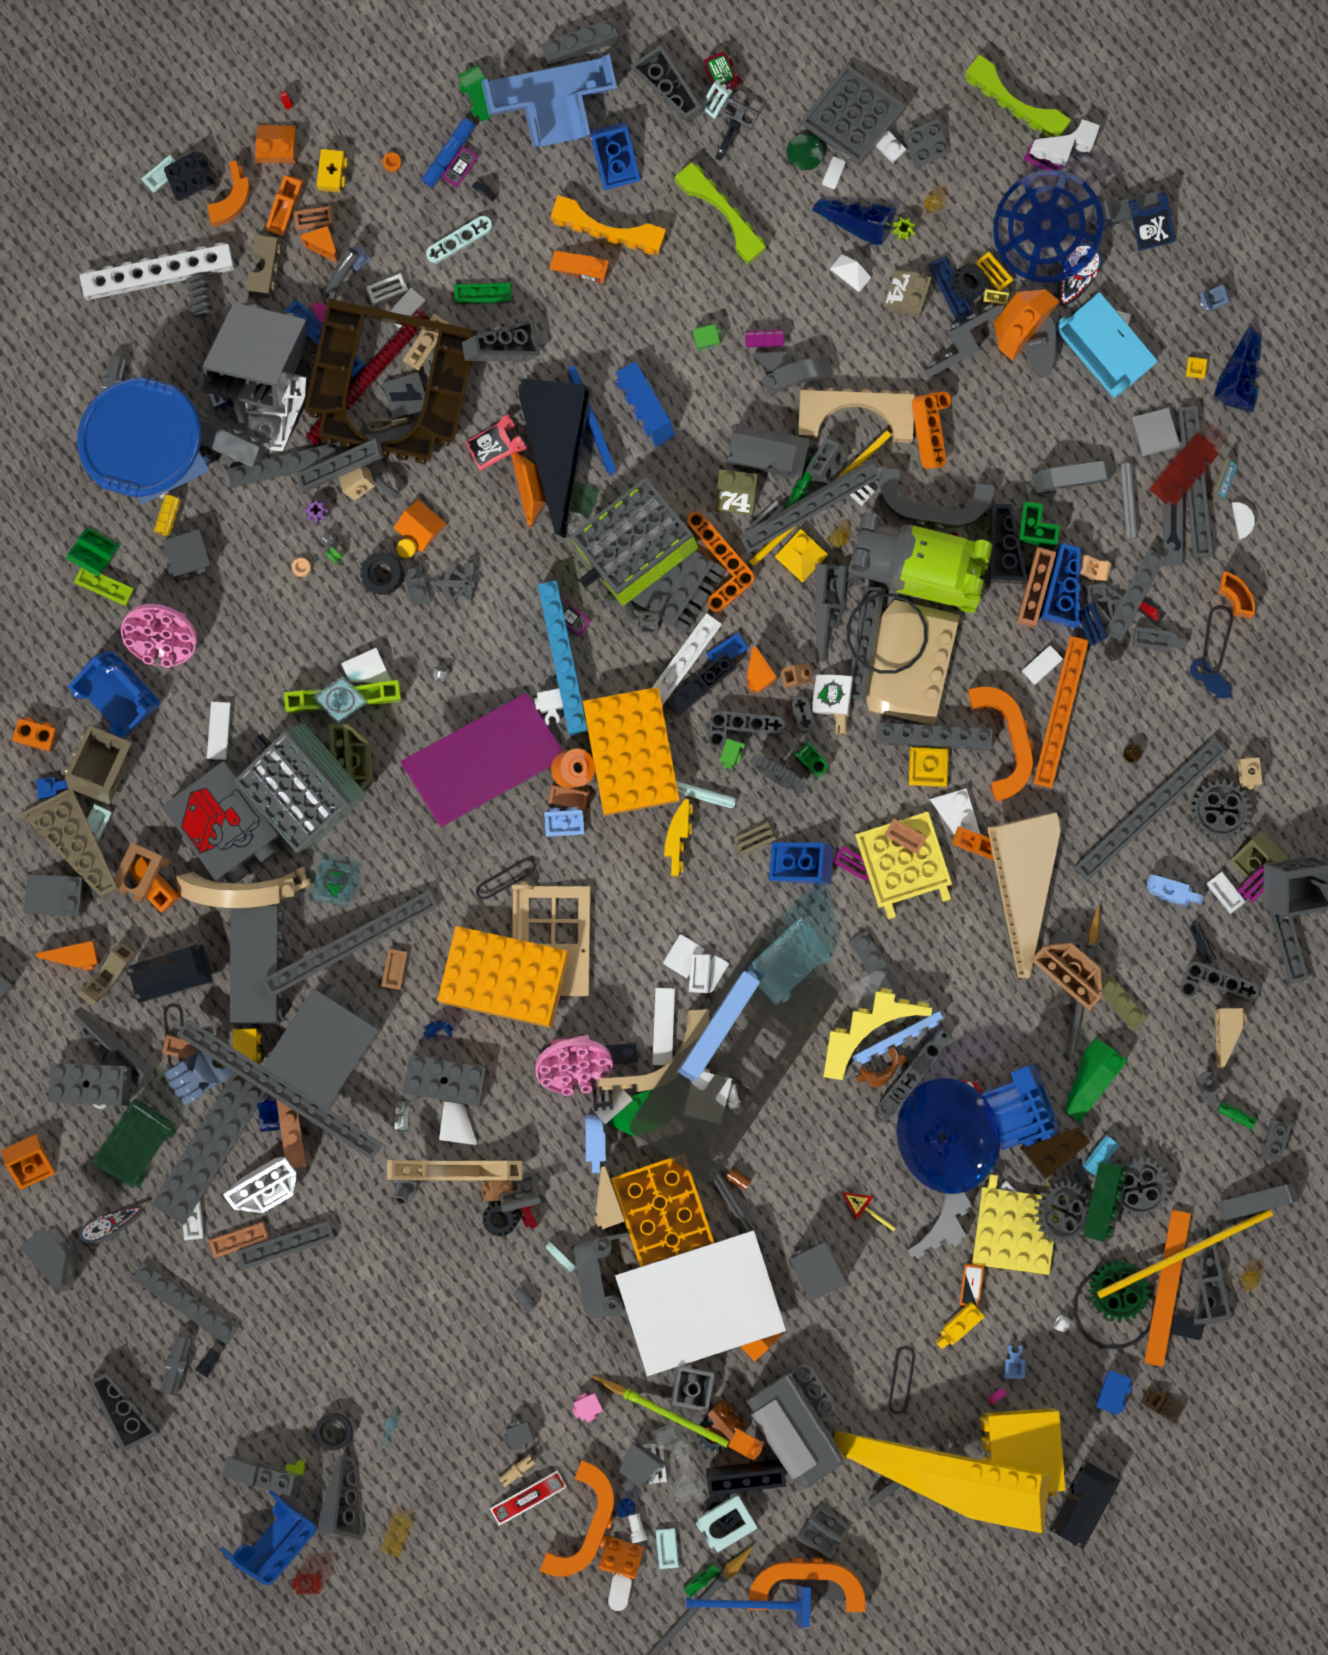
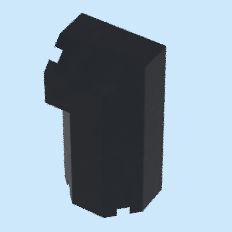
(171, 974)
(1085, 1504)

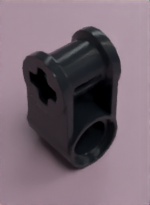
(724, 1519)

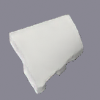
(456, 1124)

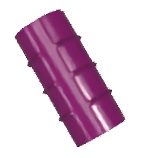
(764, 338)

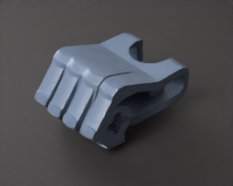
(195, 1076)

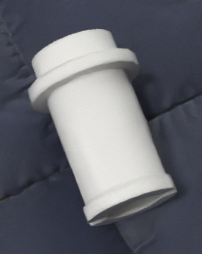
(733, 1100)

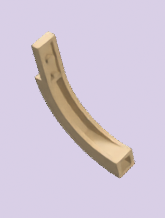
(649, 1081)
(454, 1170)

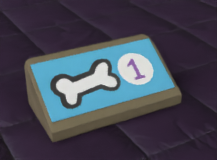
(1224, 479)

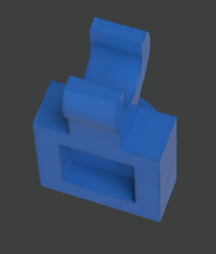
(49, 787)

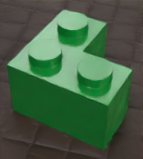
(1035, 532)

